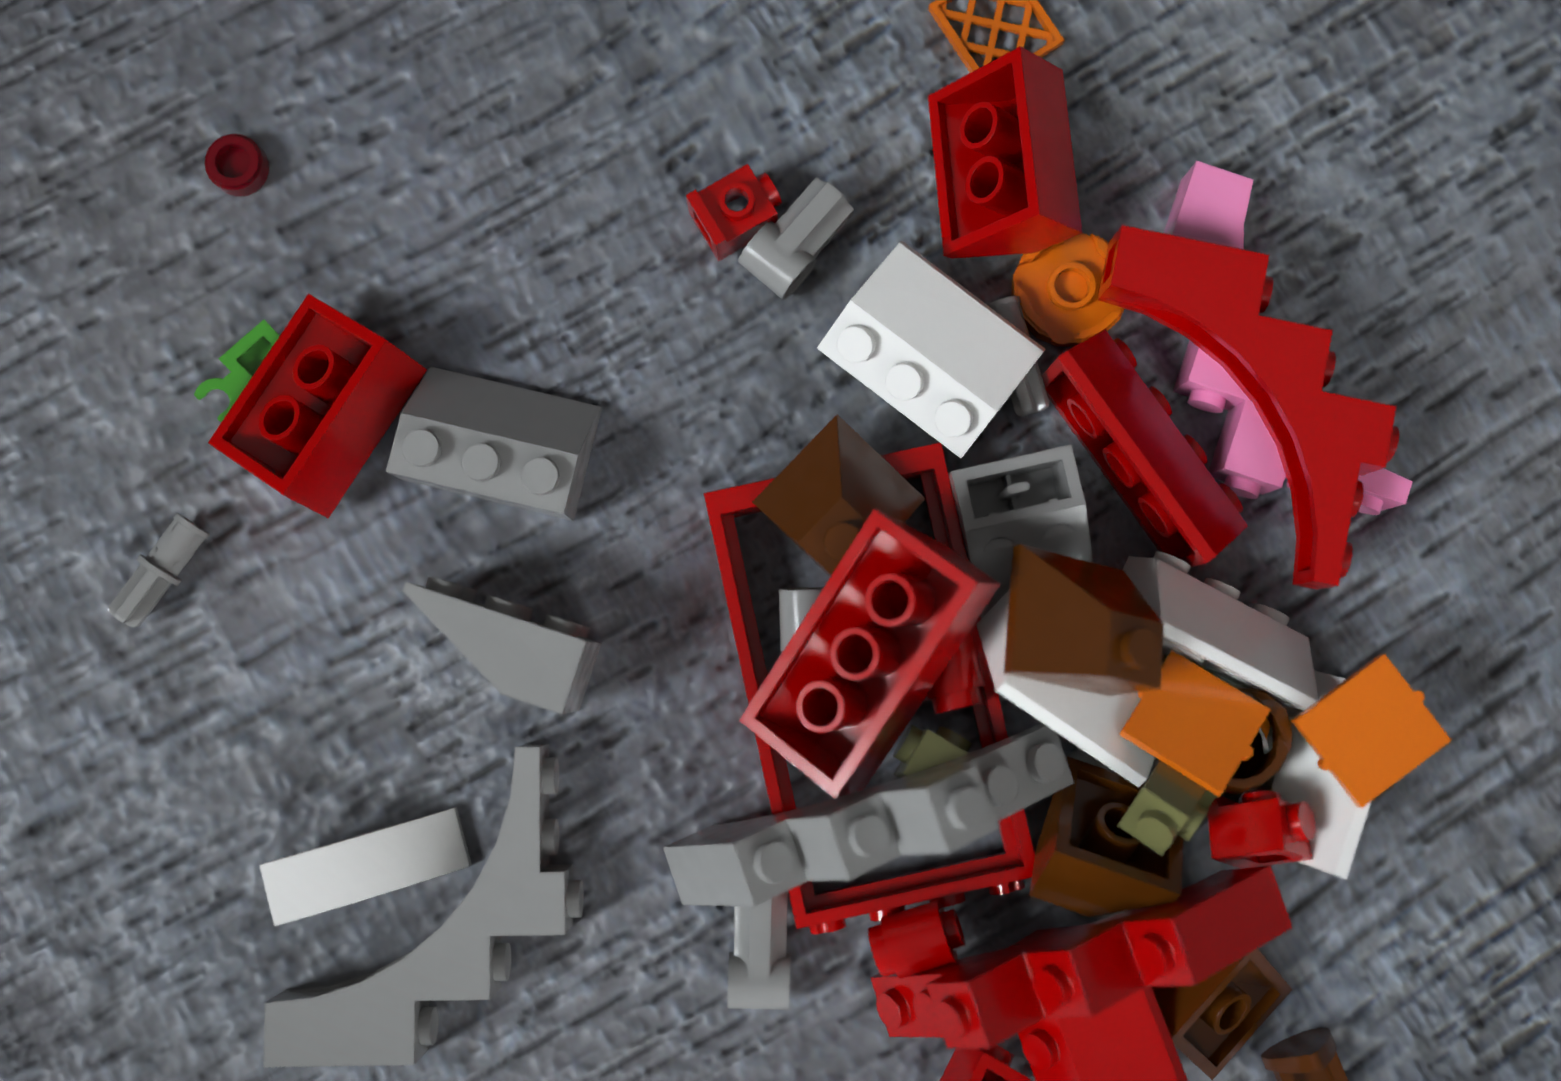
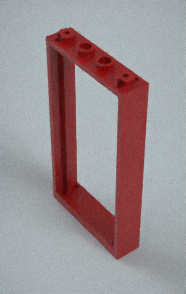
(947, 883)

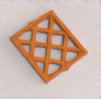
(962, 47)

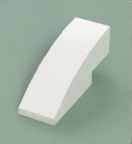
(364, 866)

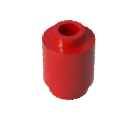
(959, 681)
(916, 940)

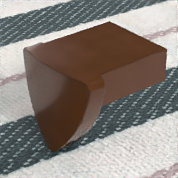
(1305, 1058)

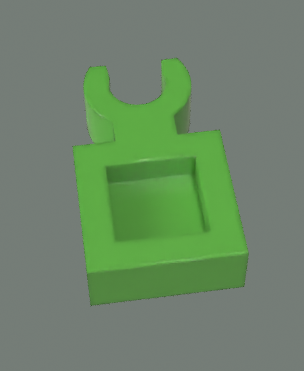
(243, 362)

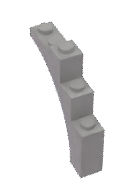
(860, 831)
(387, 1012)

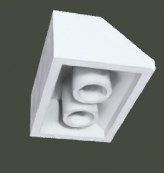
(930, 348)
(1224, 635)
(1078, 715)
(1335, 814)

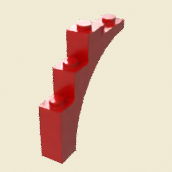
(1281, 366)
(1090, 966)

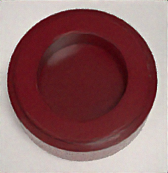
(236, 165)

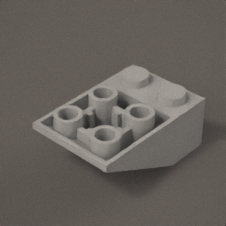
(1021, 501)
(518, 656)

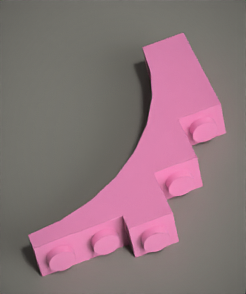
(1213, 209)

